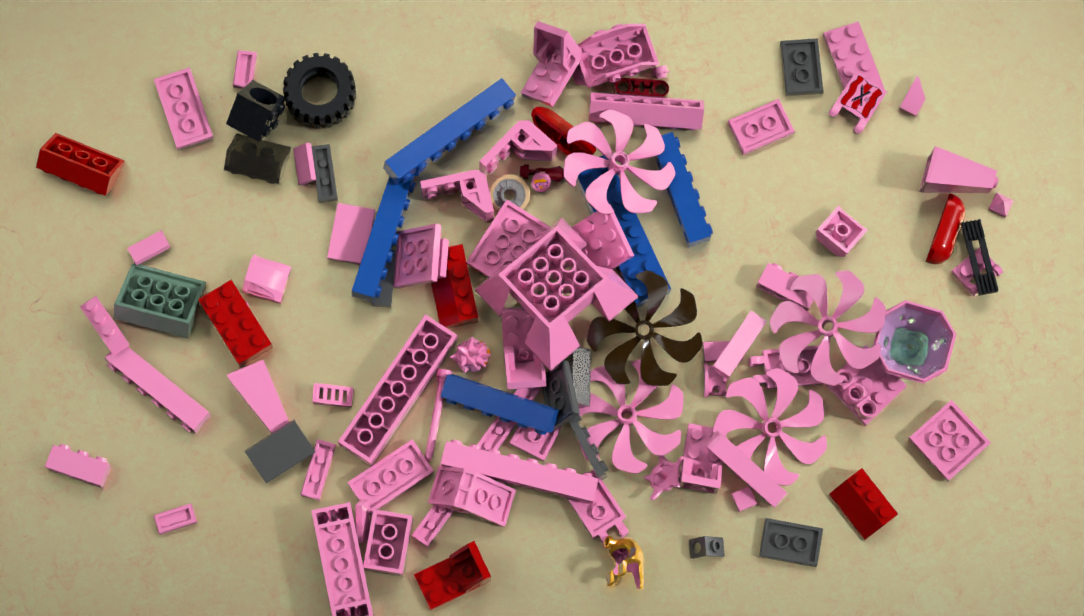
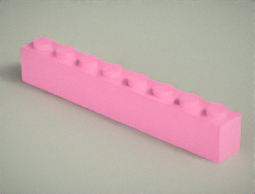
(521, 472)

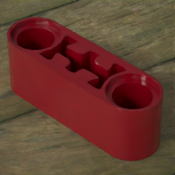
(646, 84)

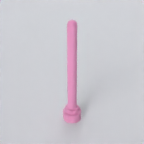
(441, 377)

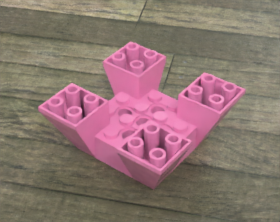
(519, 282)

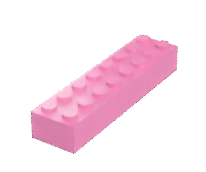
(398, 390)

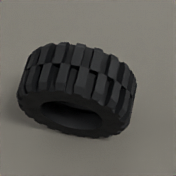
(319, 67)

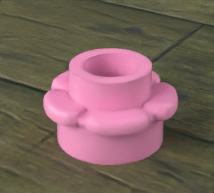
(660, 72)

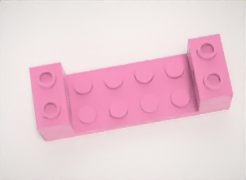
(342, 561)

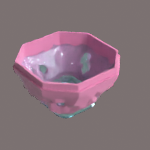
(925, 331)

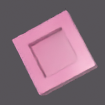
(744, 499)

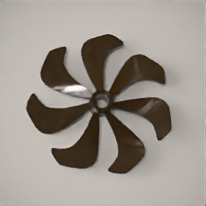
(679, 350)

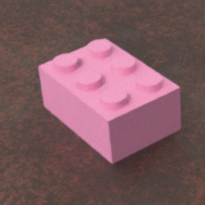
(388, 542)

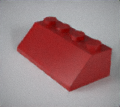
(79, 164)
(454, 293)

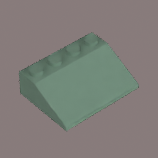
(159, 300)

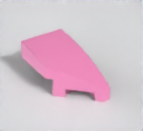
(914, 98)

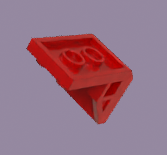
(453, 576)

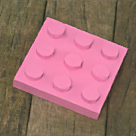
(604, 240)
(417, 256)
(878, 384)
(949, 440)

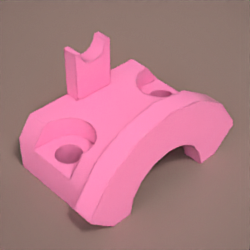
(713, 381)

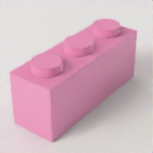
(779, 284)
(104, 325)
(78, 465)

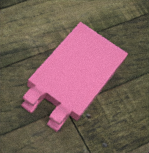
(771, 360)
(601, 514)

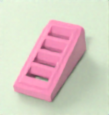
(333, 388)

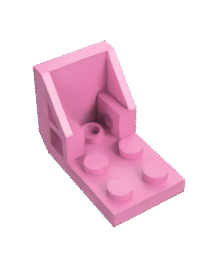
(557, 60)
(524, 141)
(472, 188)
(521, 365)
(700, 467)
(472, 494)

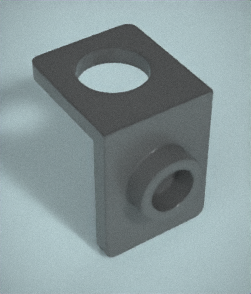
(709, 547)

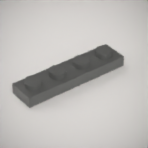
(590, 449)

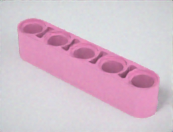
(745, 469)

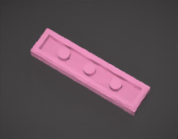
(739, 344)

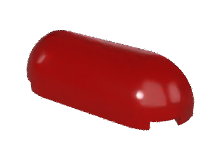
(557, 129)
(947, 230)

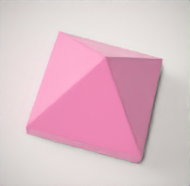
(1001, 205)

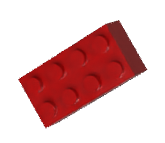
(235, 323)

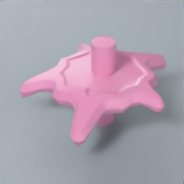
(664, 476)

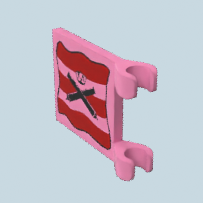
(859, 98)

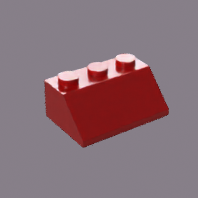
(863, 504)

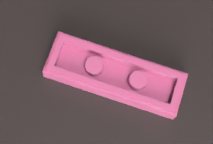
(318, 470)

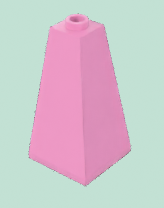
(955, 174)
(259, 393)

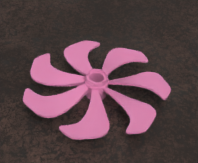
(597, 190)
(792, 312)
(786, 390)
(656, 443)

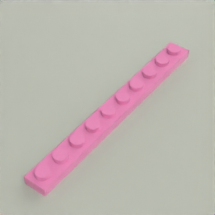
(492, 439)

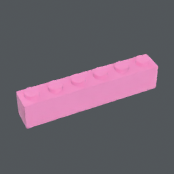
(649, 110)
(159, 388)

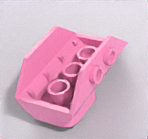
(614, 55)

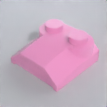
(840, 232)

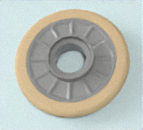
(511, 182)

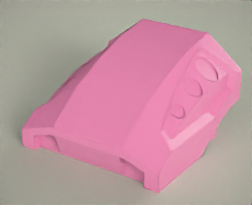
(266, 279)

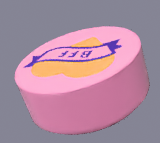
(541, 182)

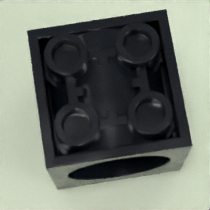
(256, 111)

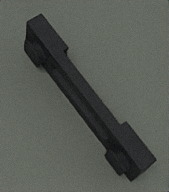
(987, 282)

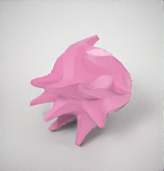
(471, 355)

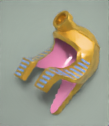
(627, 558)

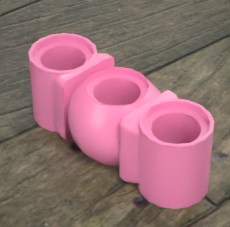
(858, 403)

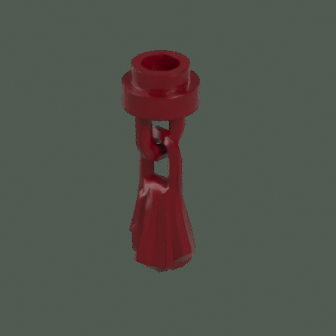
(554, 173)

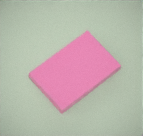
(760, 127)
(350, 233)

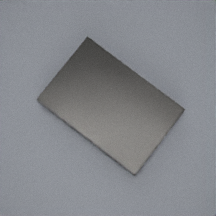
(801, 67)
(561, 393)
(280, 451)
(791, 542)

